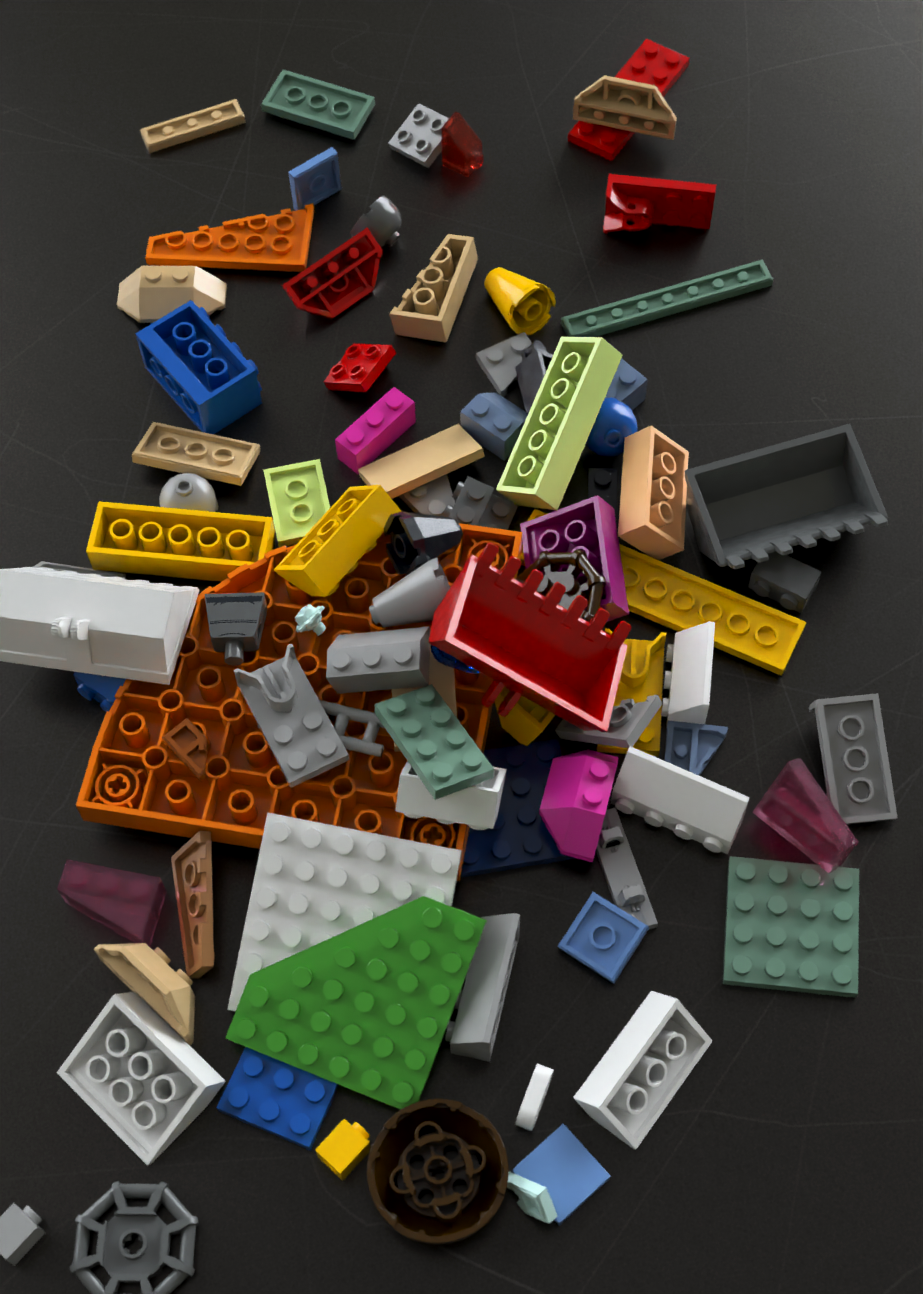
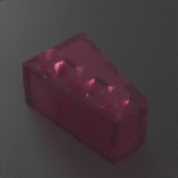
(115, 897)

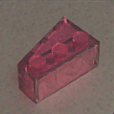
(806, 817)

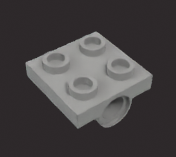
(420, 136)

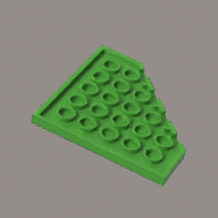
(365, 1001)

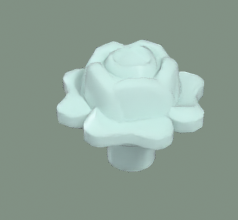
(310, 619)

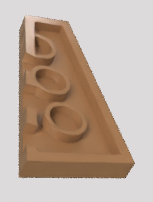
(195, 902)

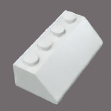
(679, 801)
(643, 1068)

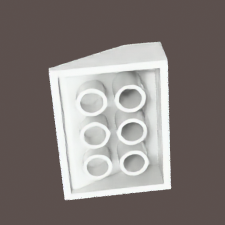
(140, 1076)

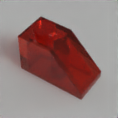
(460, 146)

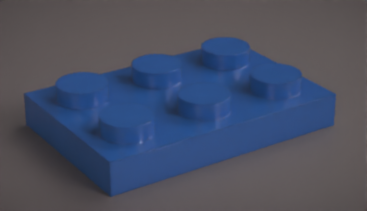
(277, 1098)

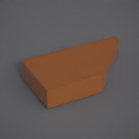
(189, 747)

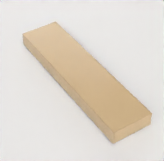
(192, 126)

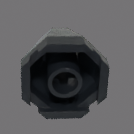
(419, 539)

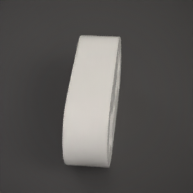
(534, 1097)

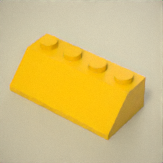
(338, 540)

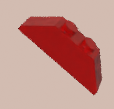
(338, 277)

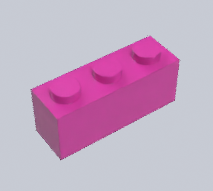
(376, 430)

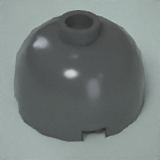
(382, 221)

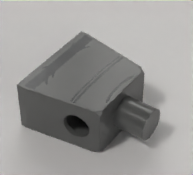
(236, 623)

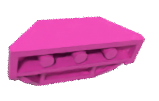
(578, 801)

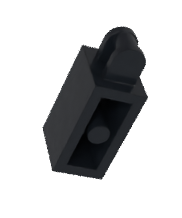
(532, 371)

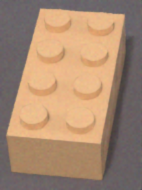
(653, 493)

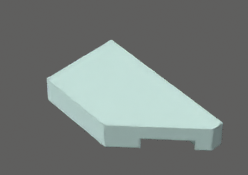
(533, 1198)

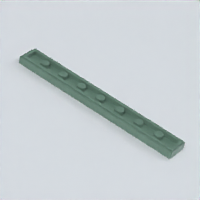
(668, 300)

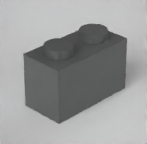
(785, 581)

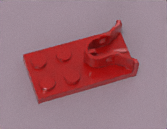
(656, 202)

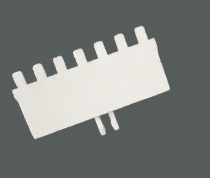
(93, 623)

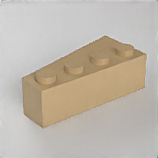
(437, 295)

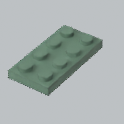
(318, 104)
(434, 741)

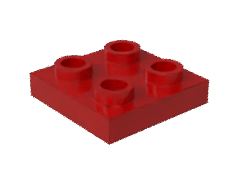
(359, 367)

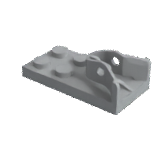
(292, 718)
(855, 758)

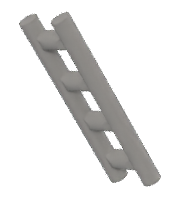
(347, 713)

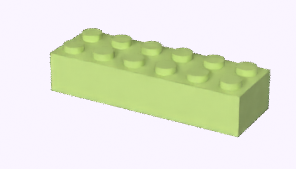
(559, 422)

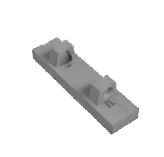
(622, 872)

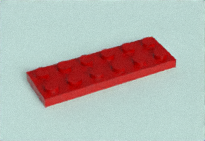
(648, 65)

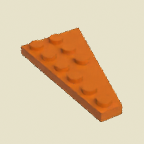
(244, 243)

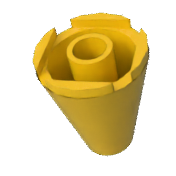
(520, 300)

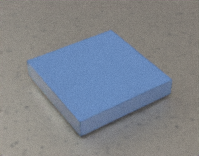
(315, 179)
(603, 937)
(565, 1170)

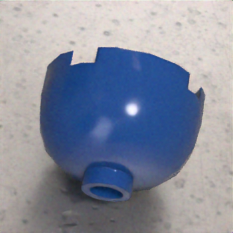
(611, 427)

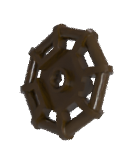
(577, 562)

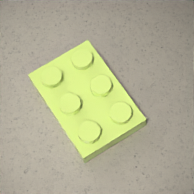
(296, 499)

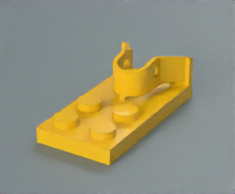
(639, 679)

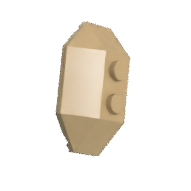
(626, 107)
(159, 290)
(154, 982)

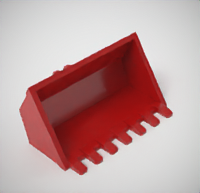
(531, 642)

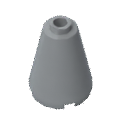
(412, 597)

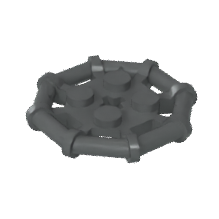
(122, 1227)

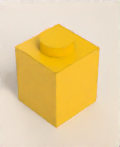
(344, 1148)

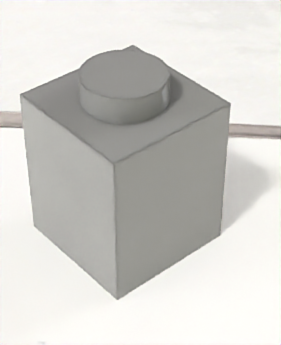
(18, 1232)

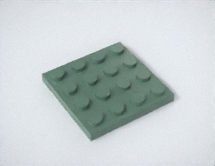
(791, 927)

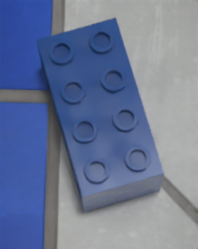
(200, 367)

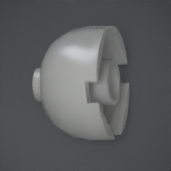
(189, 492)

